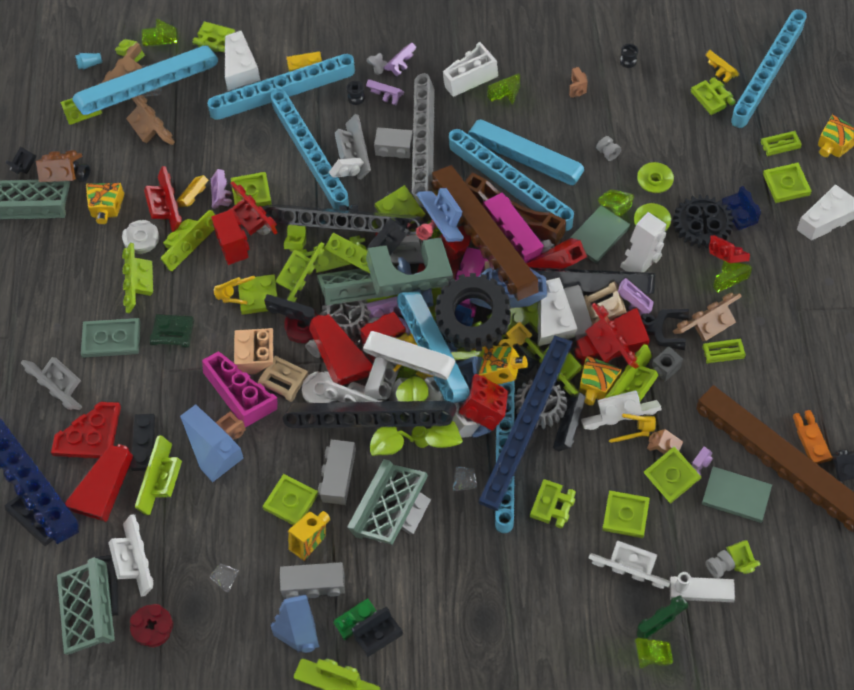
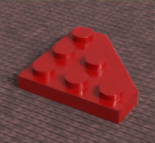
(89, 433)

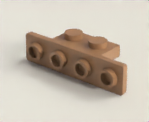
(126, 64)
(146, 123)
(711, 321)

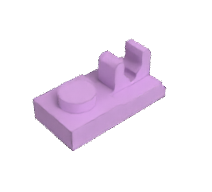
(397, 61)
(388, 91)
(219, 195)
(635, 296)
(383, 307)

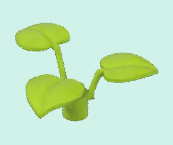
(389, 441)

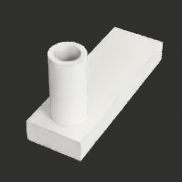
(702, 588)

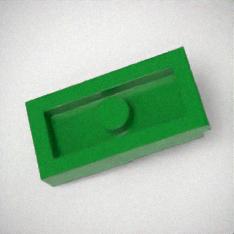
(352, 617)

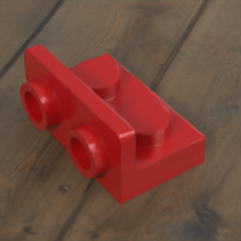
(727, 251)

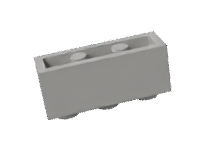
(337, 472)
(312, 580)

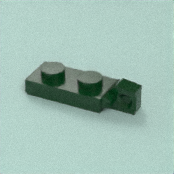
(661, 618)

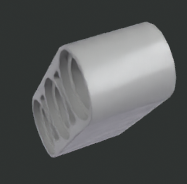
(579, 310)
(381, 379)

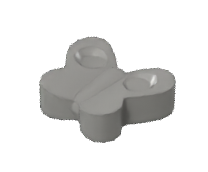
(377, 62)

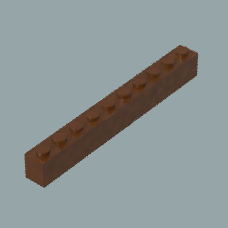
(487, 236)
(779, 455)

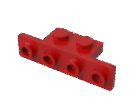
(162, 200)
(250, 215)
(607, 340)

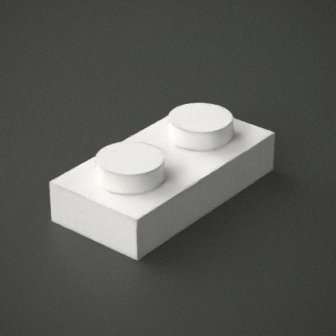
(346, 167)

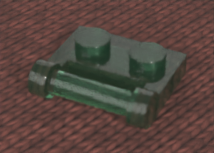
(172, 325)

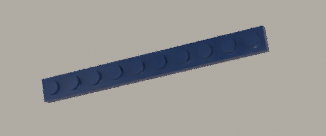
(525, 423)

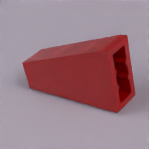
(629, 326)
(338, 351)
(102, 484)

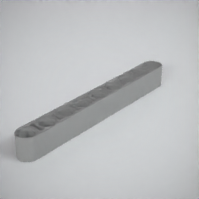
(423, 135)

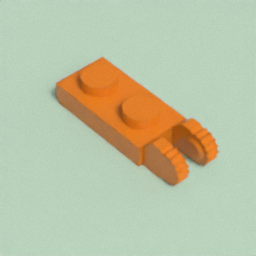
(812, 438)

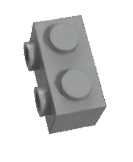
(393, 142)

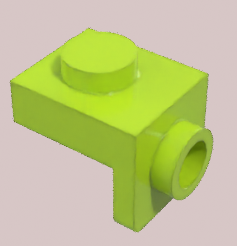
(124, 46)
(295, 238)
(742, 557)

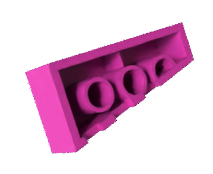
(513, 227)
(471, 263)
(241, 394)

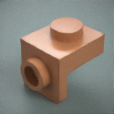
(579, 84)
(231, 425)
(664, 441)

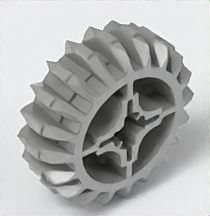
(353, 310)
(556, 399)

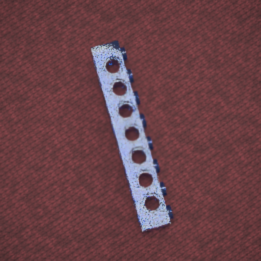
(16, 466)

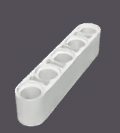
(409, 355)

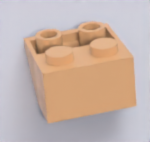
(253, 350)

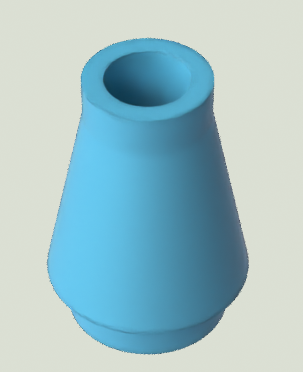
(87, 60)

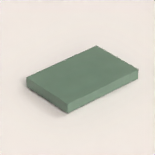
(600, 233)
(110, 337)
(737, 494)

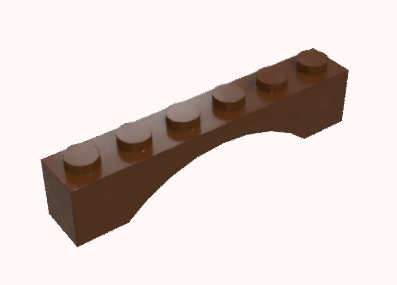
(543, 224)

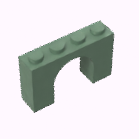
(390, 281)

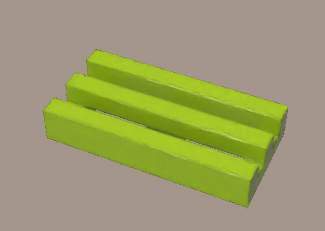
(782, 145)
(724, 354)

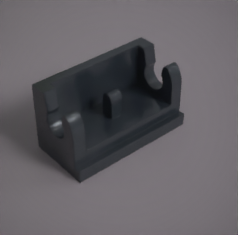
(390, 235)

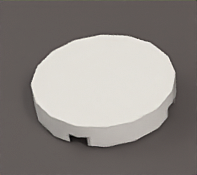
(142, 234)
(314, 388)

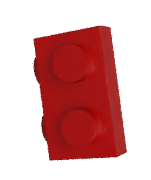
(485, 403)

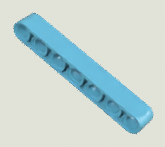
(526, 152)
(429, 336)

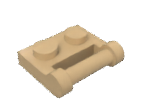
(614, 305)
(286, 373)

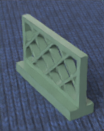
(30, 208)
(348, 288)
(375, 498)
(98, 602)

